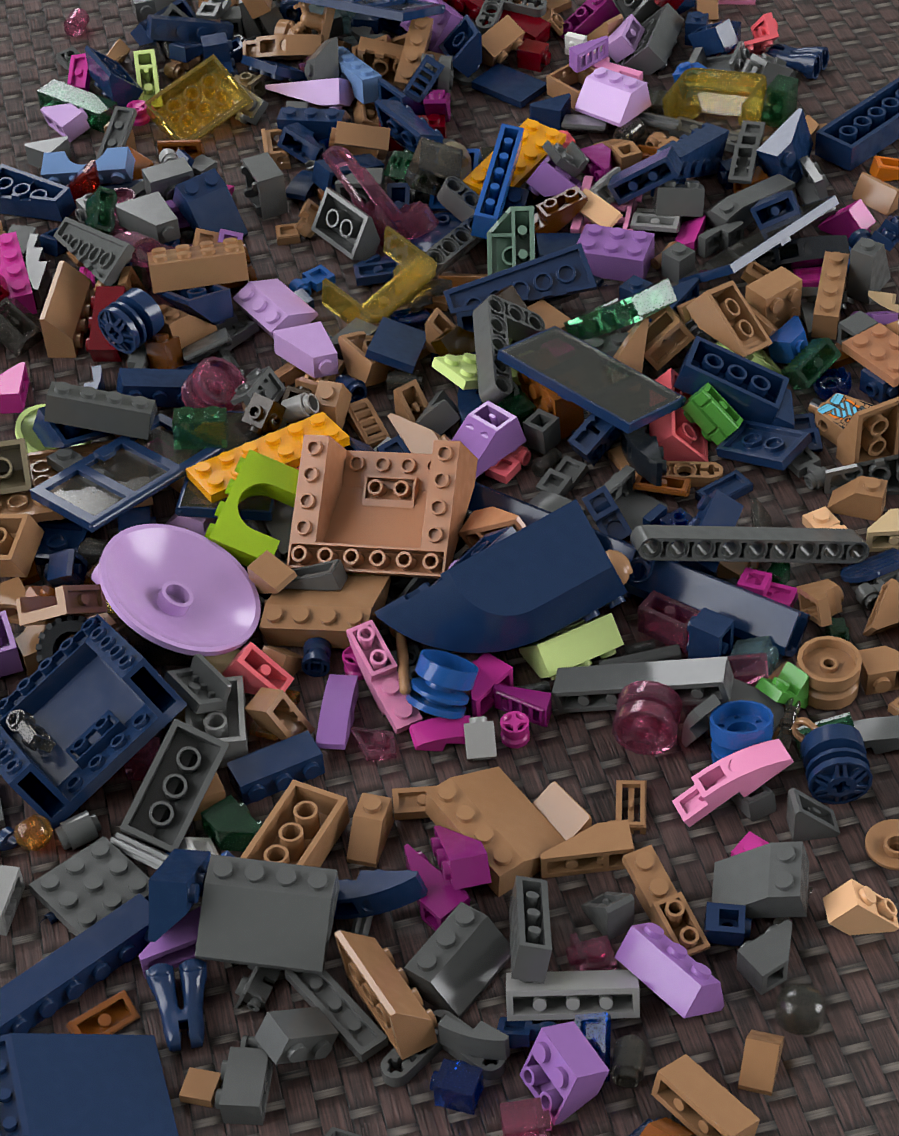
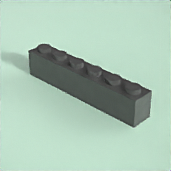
(600, 685)

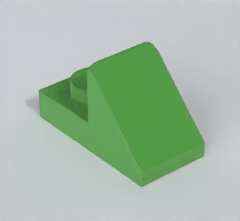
(789, 684)

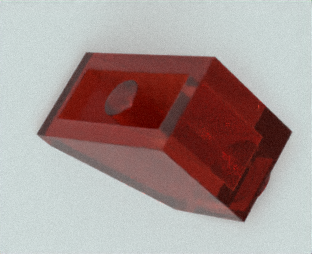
(85, 181)

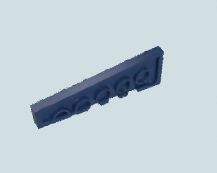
(539, 279)

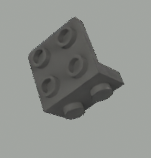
(630, 501)

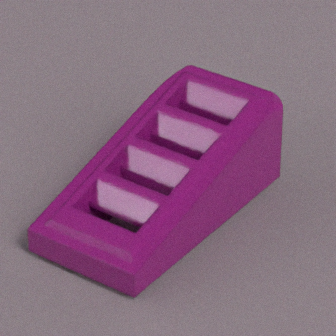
(533, 703)

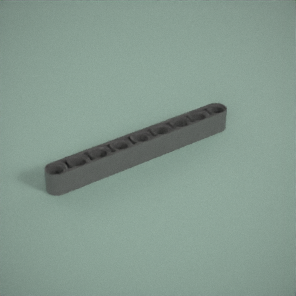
(767, 544)

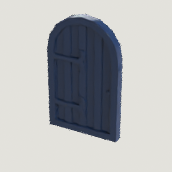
(871, 567)

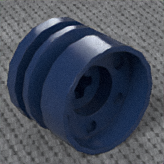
(131, 320)
(836, 763)

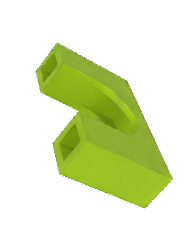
(256, 477)

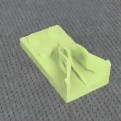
(463, 369)

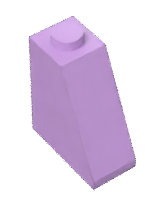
(307, 349)

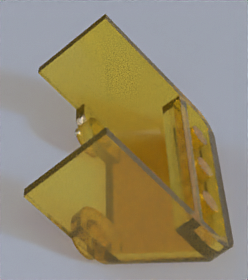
(716, 93)
(409, 276)

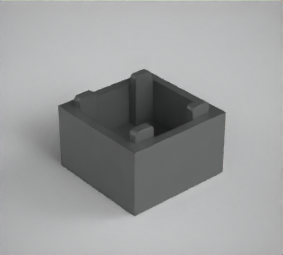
(166, 176)
(264, 185)

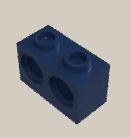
(594, 438)

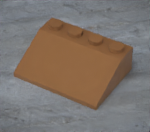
(303, 614)
(498, 815)

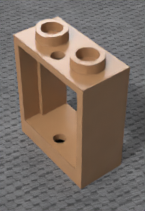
(560, 80)
(361, 139)
(668, 326)

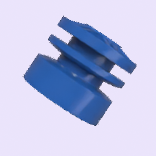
(442, 684)
(739, 726)

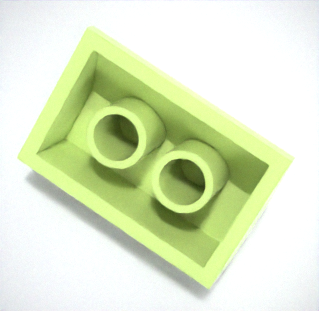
(573, 646)

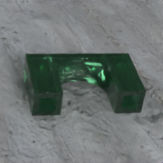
(623, 312)

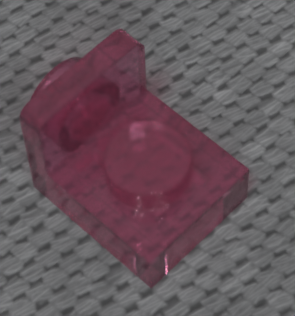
(591, 954)

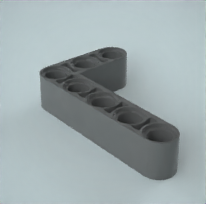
(462, 203)
(494, 324)

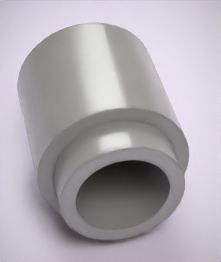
(300, 407)

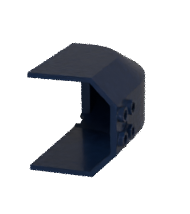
(513, 589)

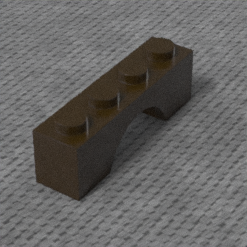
(460, 341)

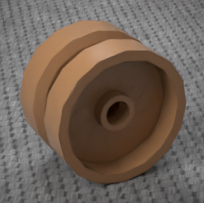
(832, 671)

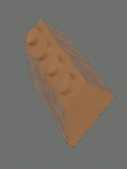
(66, 312)
(387, 993)

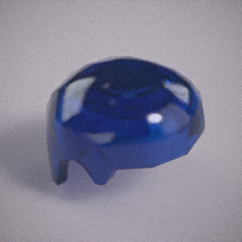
(833, 382)

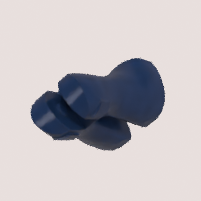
(805, 59)
(163, 986)

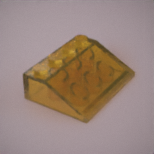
(197, 101)

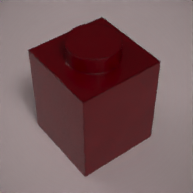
(533, 55)

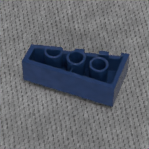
(33, 196)

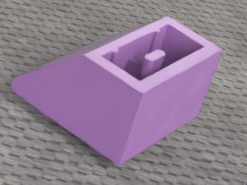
(563, 1070)

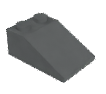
(766, 880)

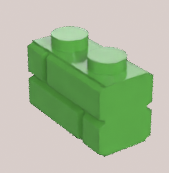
(712, 414)

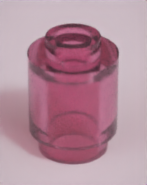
(76, 22)

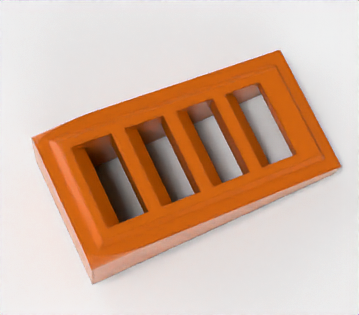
(885, 168)

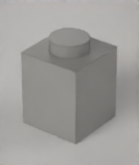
(480, 739)

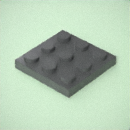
(90, 885)

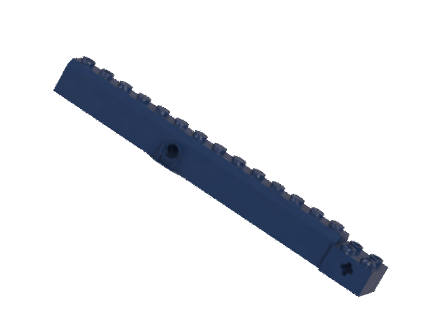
(751, 612)

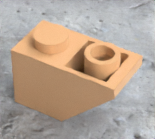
(860, 910)

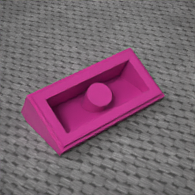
(690, 231)

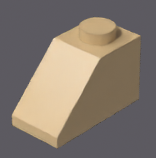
(884, 532)

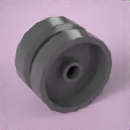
(445, 79)

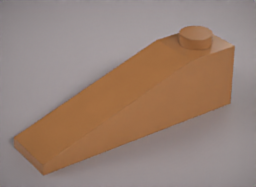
(357, 365)

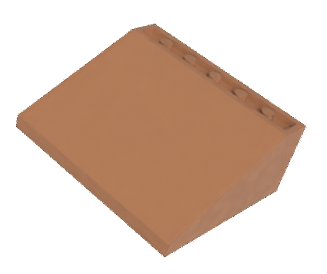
(380, 508)

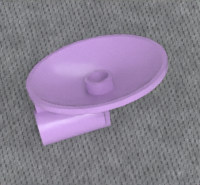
(178, 589)

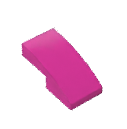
(761, 583)
(436, 732)

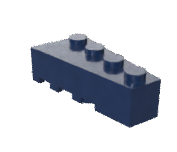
(700, 150)

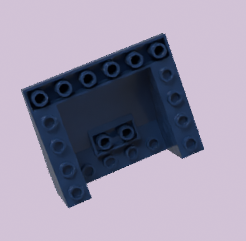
(97, 707)
(83, 1086)

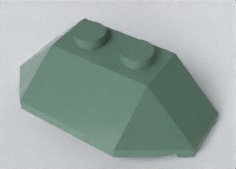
(511, 239)

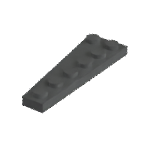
(96, 250)

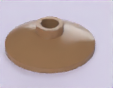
(882, 842)

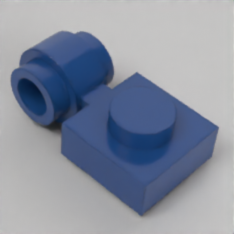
(312, 279)

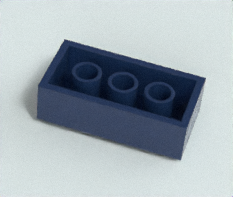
(745, 385)

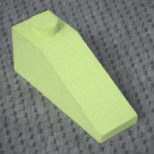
(147, 73)

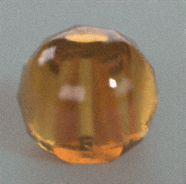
(34, 833)

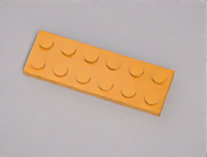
(529, 159)
(282, 445)

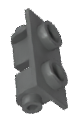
(253, 989)

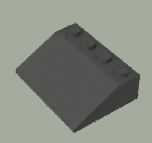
(267, 914)

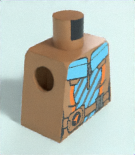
(835, 414)

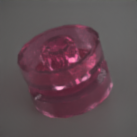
(212, 384)
(647, 717)

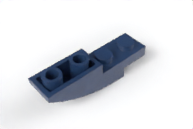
(378, 893)

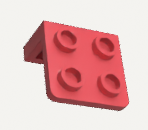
(764, 34)

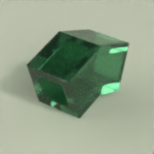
(780, 572)
(838, 629)

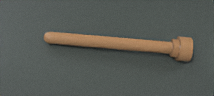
(403, 662)

